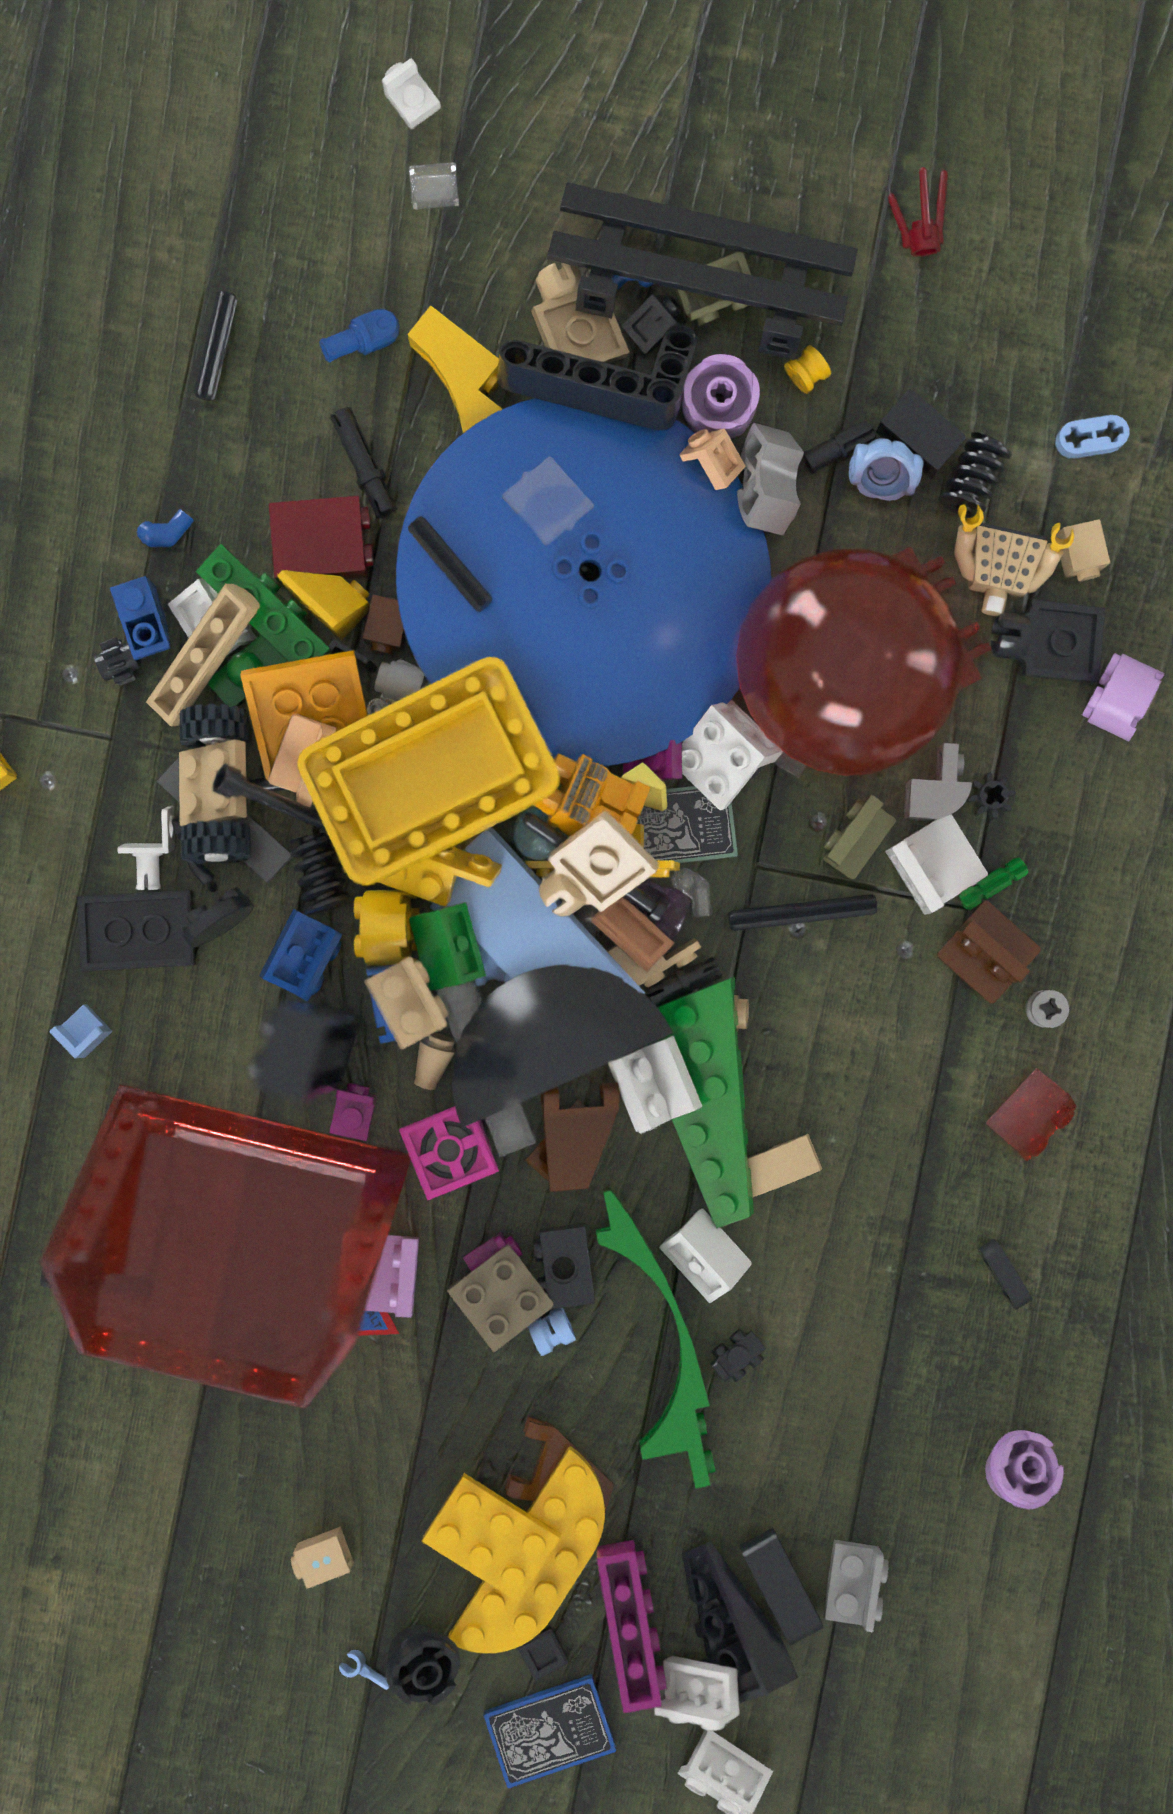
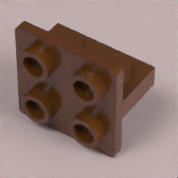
(989, 952)

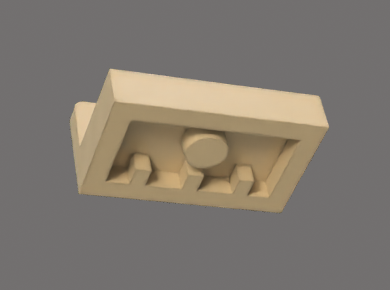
(407, 1002)

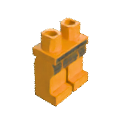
(588, 792)

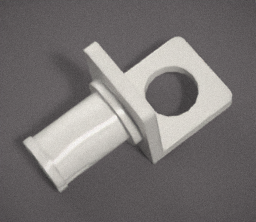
(148, 853)

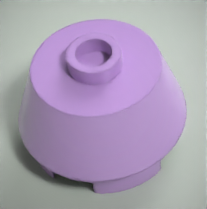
(1024, 1469)

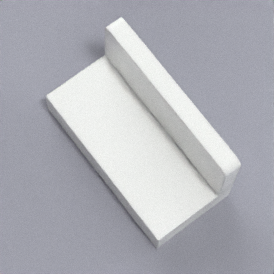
(706, 1256)

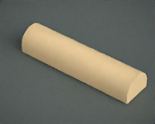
(203, 652)

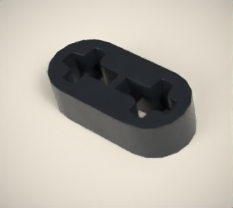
(1004, 1274)

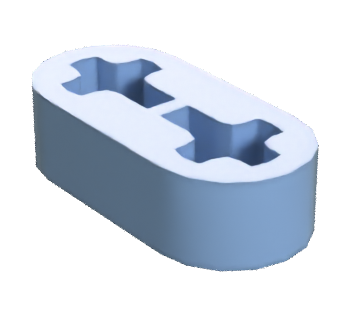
(1092, 445)

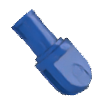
(364, 333)

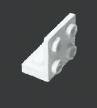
(725, 753)
(937, 863)

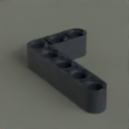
(600, 386)

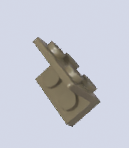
(500, 1297)

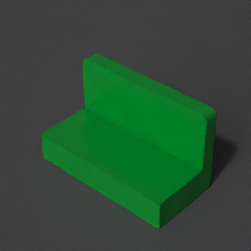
(447, 946)

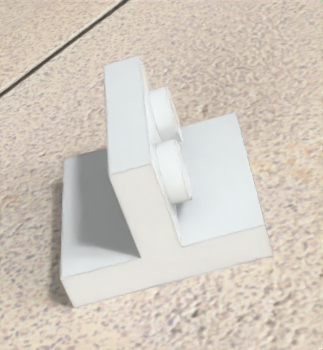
(655, 1084)

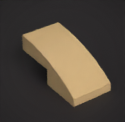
(783, 1164)

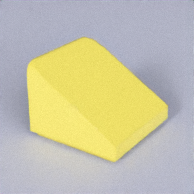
(657, 794)

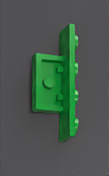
(276, 619)

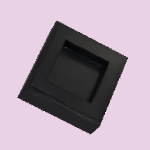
(543, 1653)

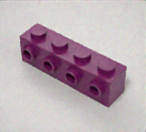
(629, 1627)

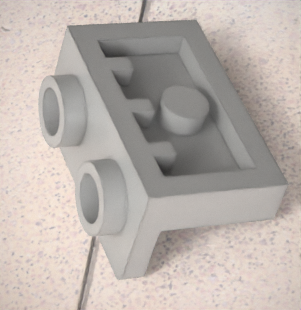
(855, 1584)

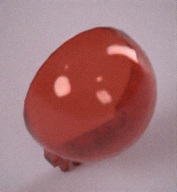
(854, 659)

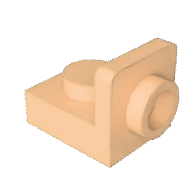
(716, 456)

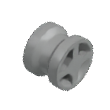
(1039, 1007)

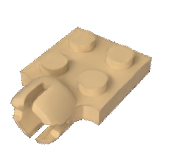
(573, 330)
(595, 867)

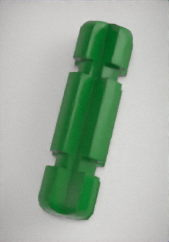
(993, 883)

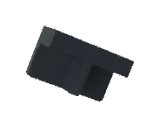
(922, 431)

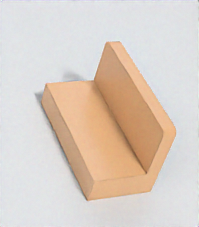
(299, 734)

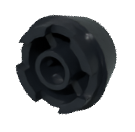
(422, 1665)

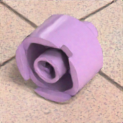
(726, 376)
(1125, 697)

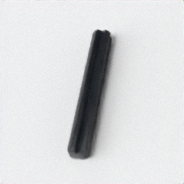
(802, 912)

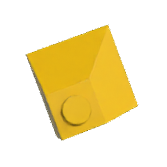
(329, 599)

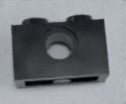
(571, 1243)

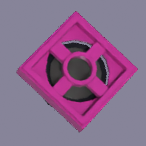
(448, 1152)

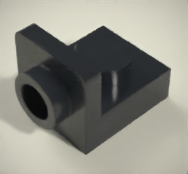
(652, 320)

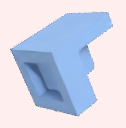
(81, 1032)

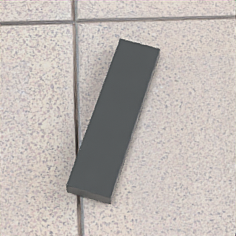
(267, 853)

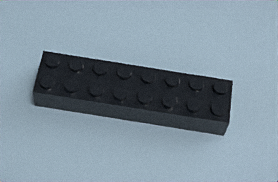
(305, 1050)

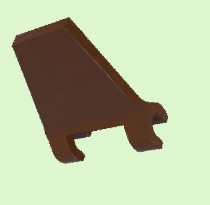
(576, 1137)
(551, 1452)

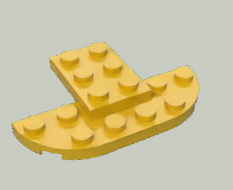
(520, 1555)

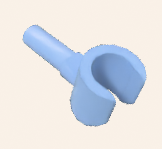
(362, 1669)

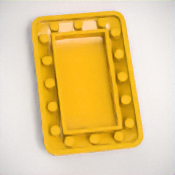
(428, 771)

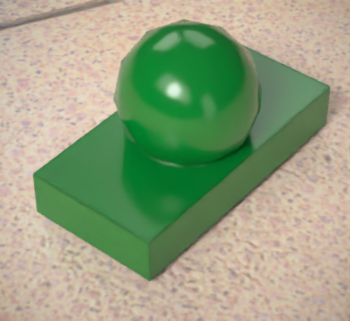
(228, 681)

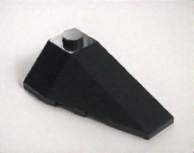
(734, 1626)

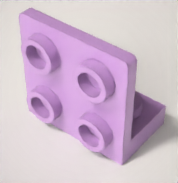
(396, 1277)

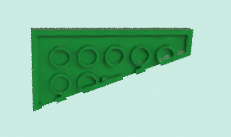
(715, 1133)

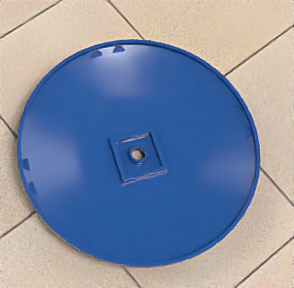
(603, 661)

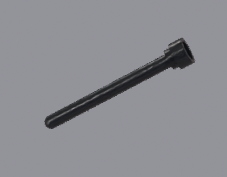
(231, 783)

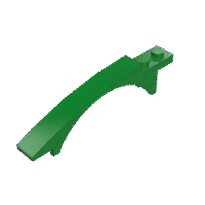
(679, 1425)

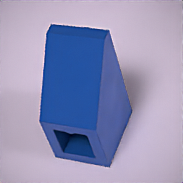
(141, 617)

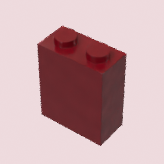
(321, 537)

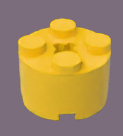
(384, 927)

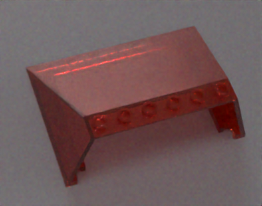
(221, 1245)

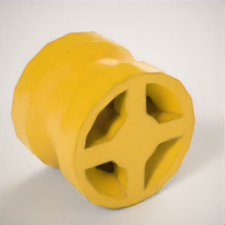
(807, 369)

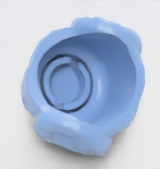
(885, 469)

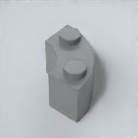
(769, 479)

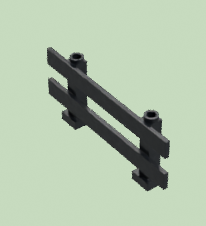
(609, 258)

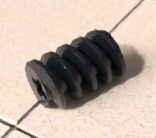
(974, 473)
(318, 872)

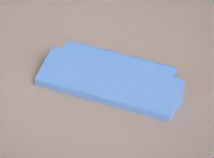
(515, 924)

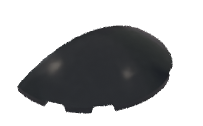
(545, 1033)

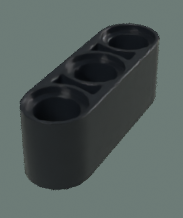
(781, 1586)

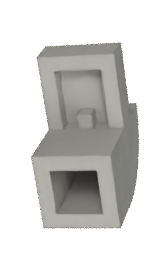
(940, 797)

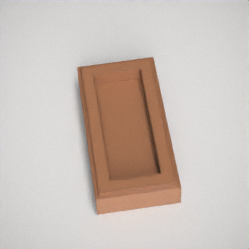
(633, 933)

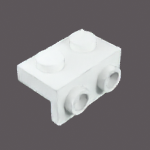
(699, 1693)

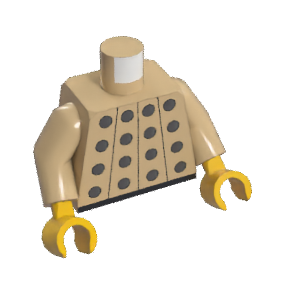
(1004, 560)

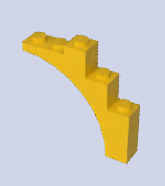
(460, 363)

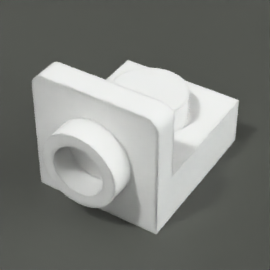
(409, 93)

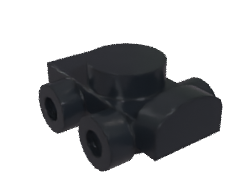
(732, 1360)

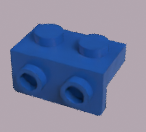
(301, 955)

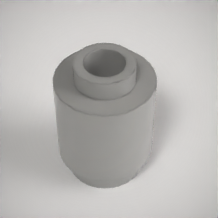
(399, 680)

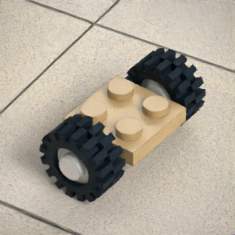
(218, 739)

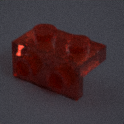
(1032, 1115)

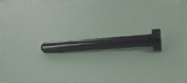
(653, 907)

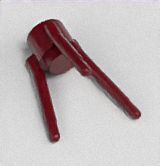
(924, 236)

